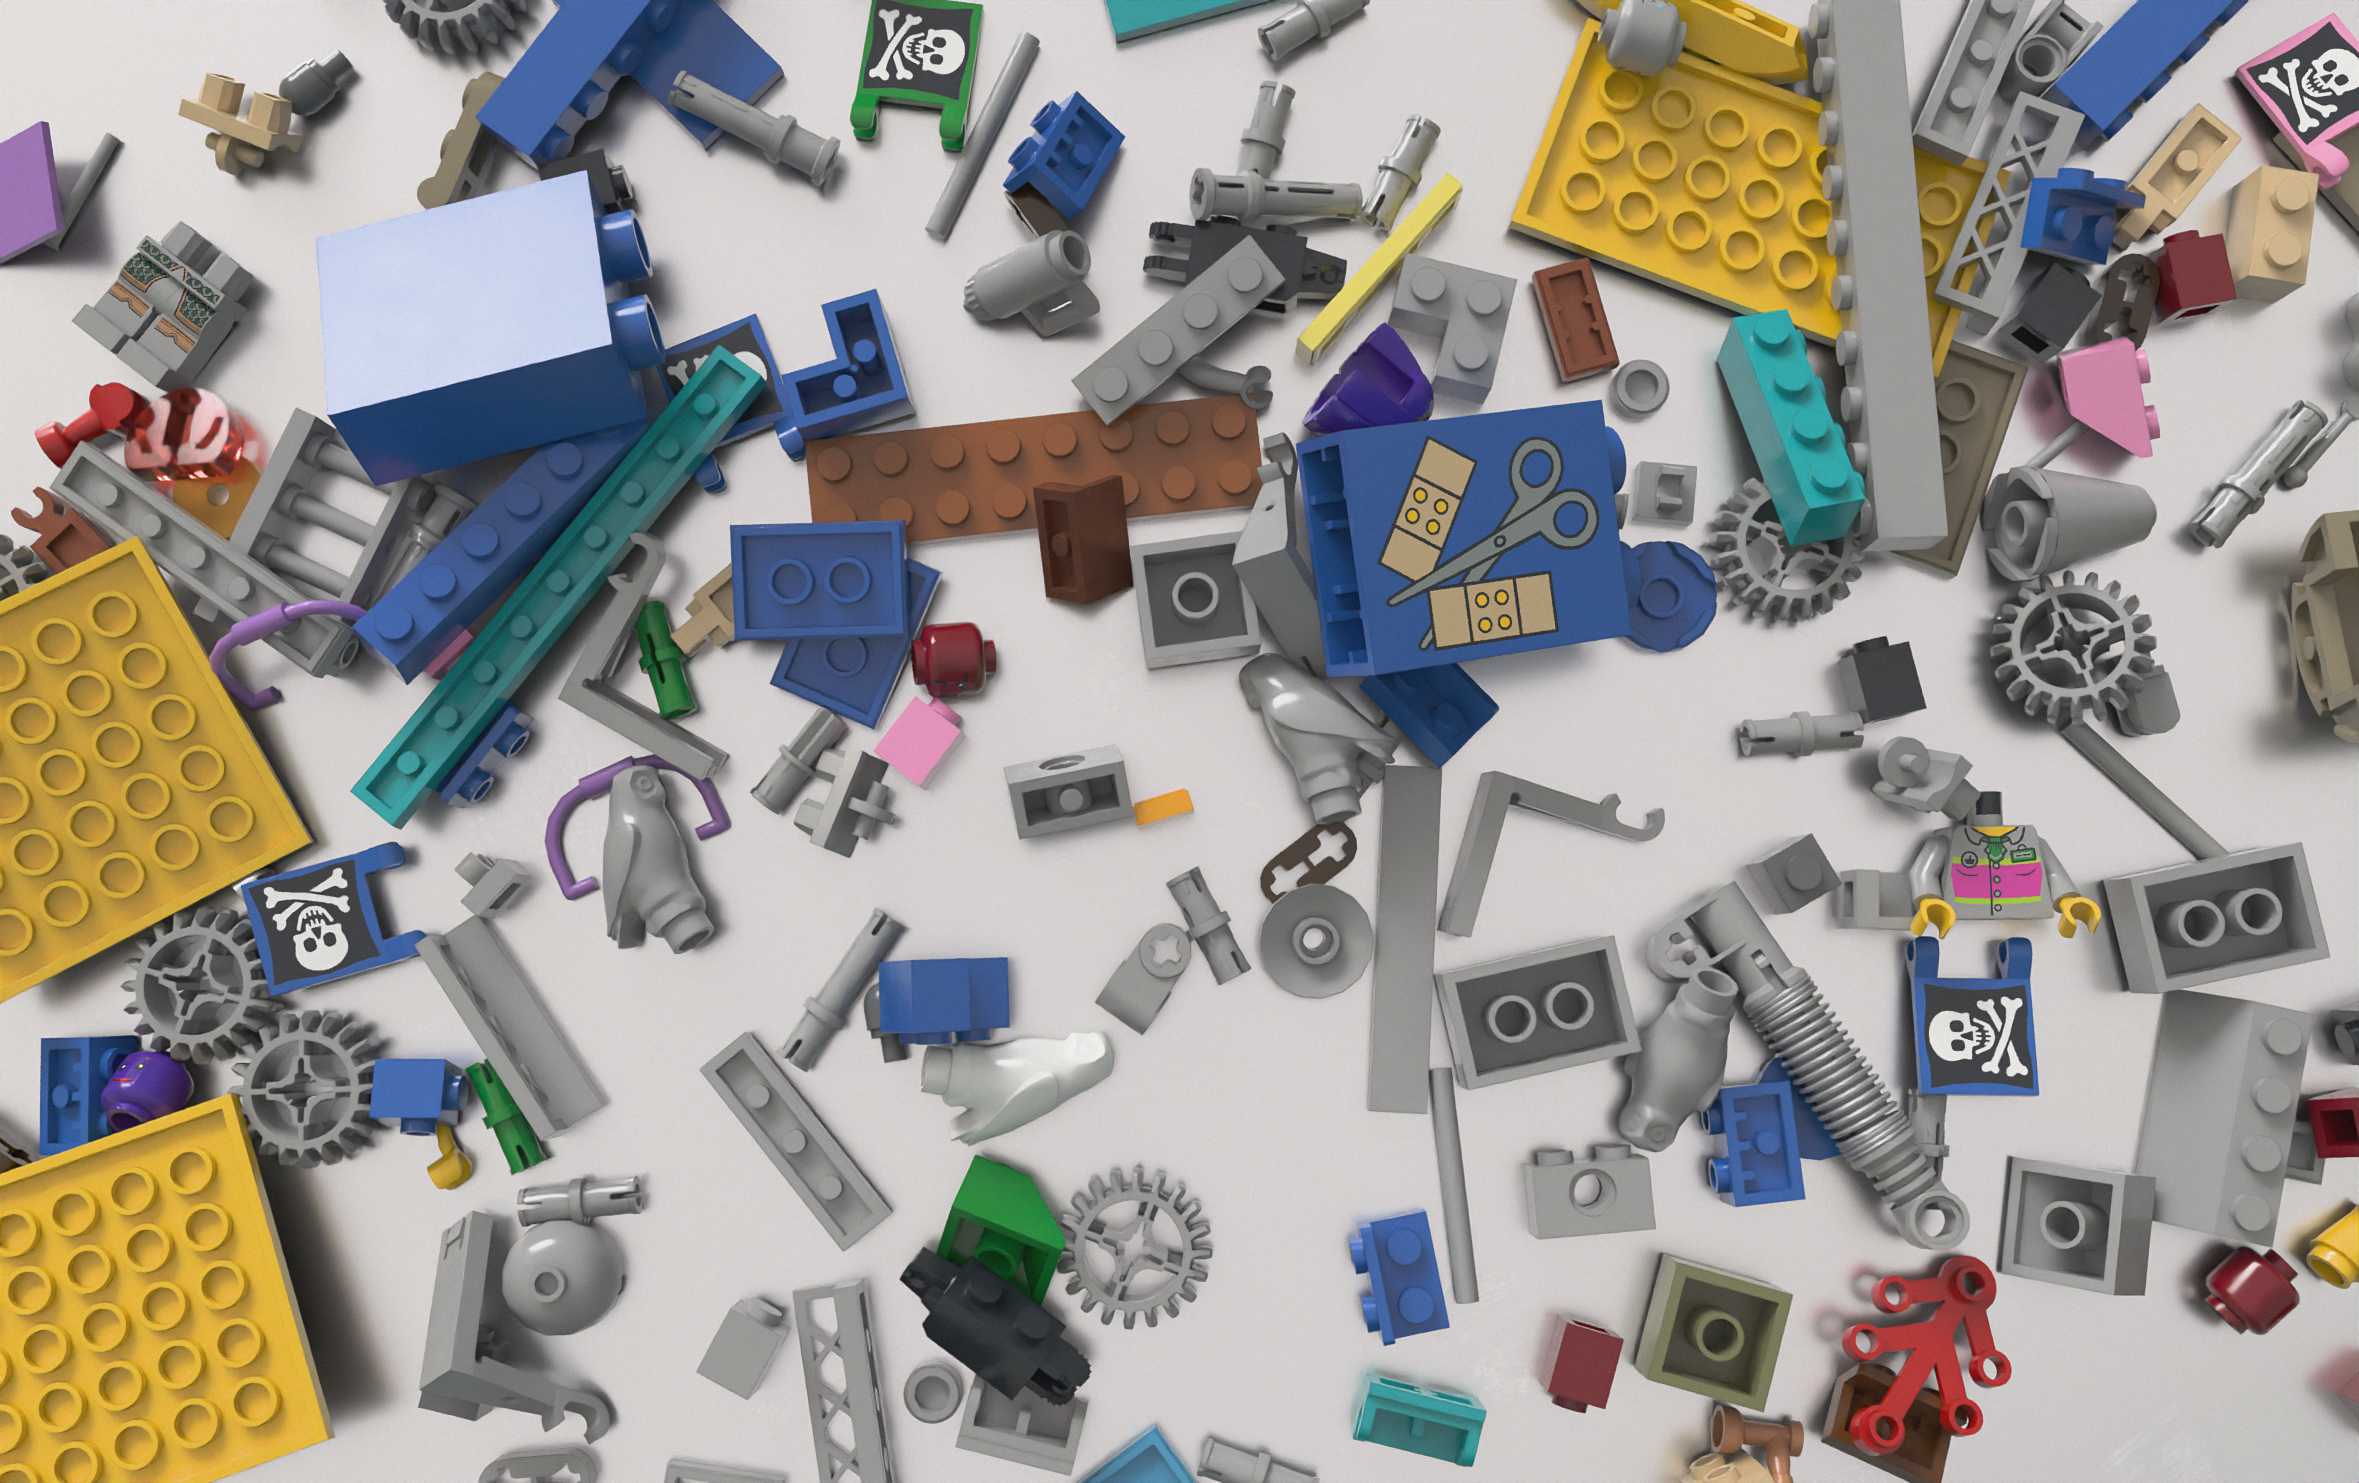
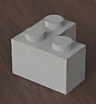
(1462, 309)

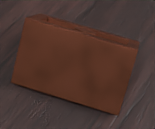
(1083, 539)

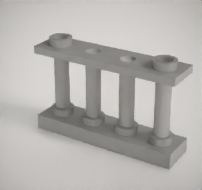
(284, 496)

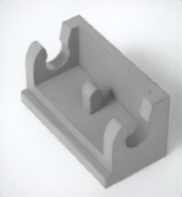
(1022, 1429)

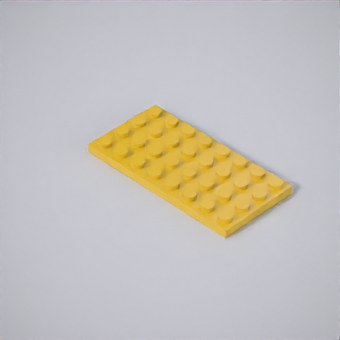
(1718, 190)

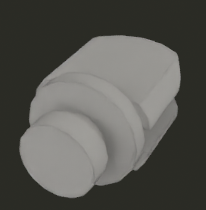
(2153, 709)

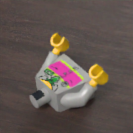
(1993, 875)

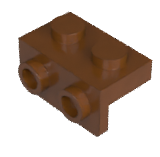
(1925, 1441)

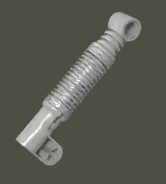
(1783, 1003)

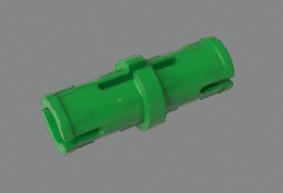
(663, 662)
(505, 1119)

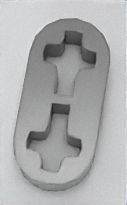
(540, 1464)

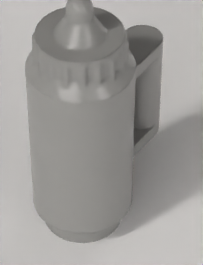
(1032, 275)

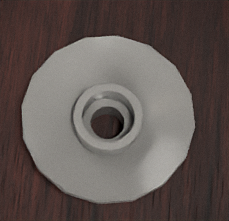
(1338, 958)

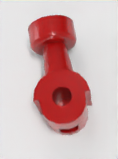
(111, 411)

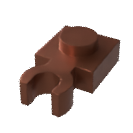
(64, 537)

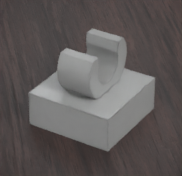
(1664, 493)
(491, 883)

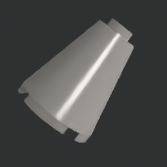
(2060, 520)

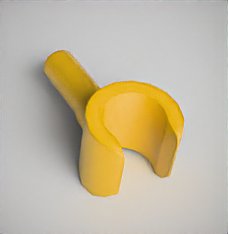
(453, 1166)

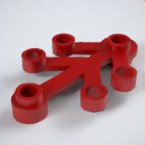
(1931, 1347)

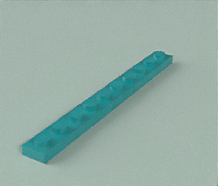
(558, 588)

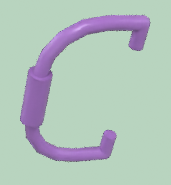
(262, 626)
(601, 782)

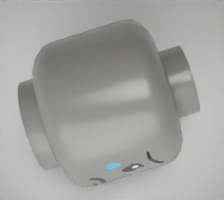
(1642, 36)

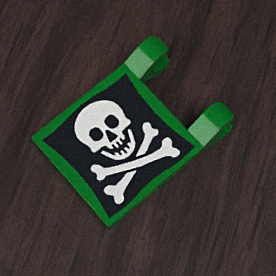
(920, 58)

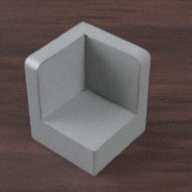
(1875, 900)

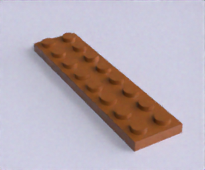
(983, 474)

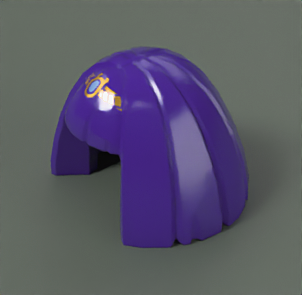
(1374, 388)

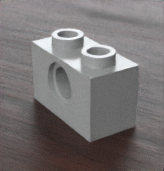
(1068, 791)
(1623, 1202)

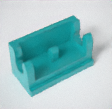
(1419, 1420)

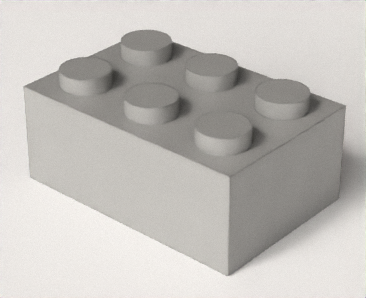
(2216, 919)
(1538, 1012)

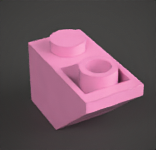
(2106, 393)

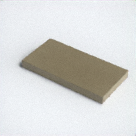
(1974, 411)

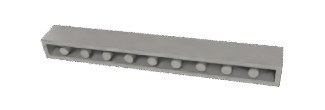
(1879, 273)

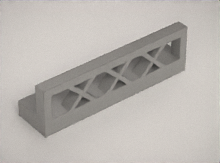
(2009, 255)
(512, 1027)
(861, 1380)

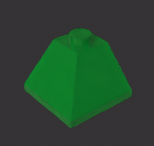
(1004, 1227)

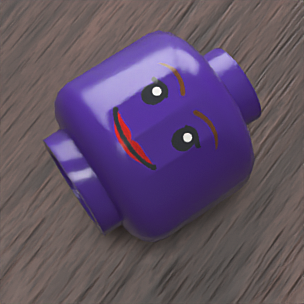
(146, 1089)

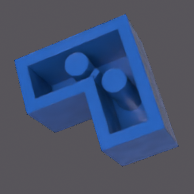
(861, 384)
(943, 996)

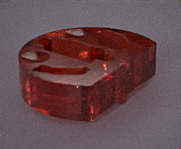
(212, 446)

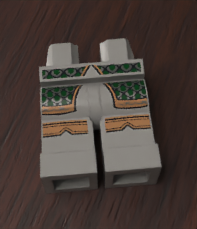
(165, 312)

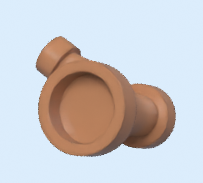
(1731, 1431)

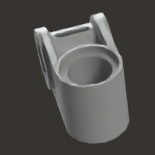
(2049, 47)
(1142, 985)

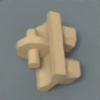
(263, 127)

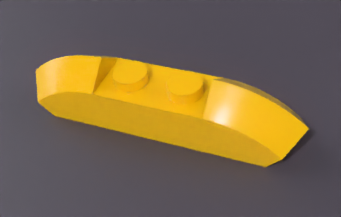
(1736, 38)

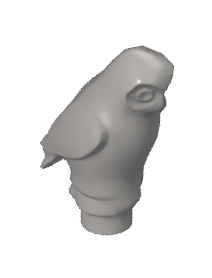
(1316, 733)
(648, 868)
(1679, 1061)

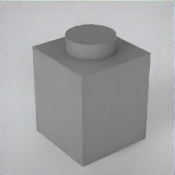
(744, 1347)

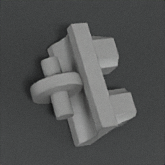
(1925, 778)
(851, 803)

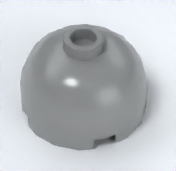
(562, 1277)

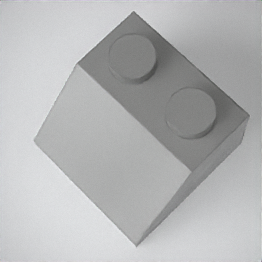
(2079, 1226)

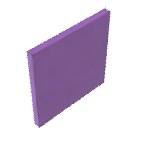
(28, 191)

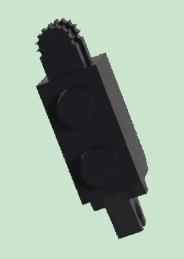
(1305, 270)
(995, 1328)

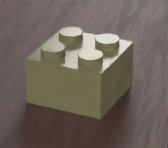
(1713, 1333)

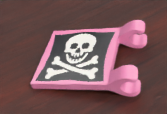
(2310, 93)

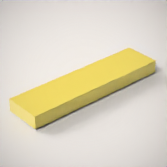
(1379, 269)

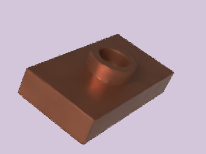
(1575, 319)

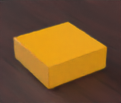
(1163, 808)

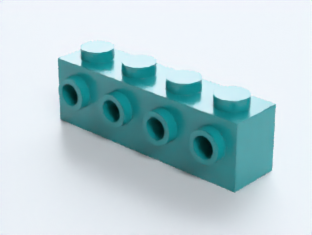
(1790, 427)

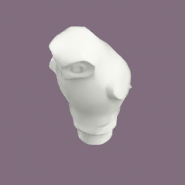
(1012, 1080)

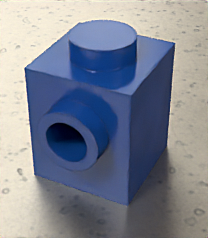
(417, 1094)

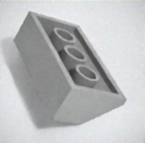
(2223, 1113)

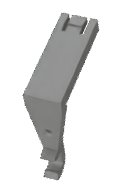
(1274, 568)
(615, 710)
(1484, 828)
(452, 1335)

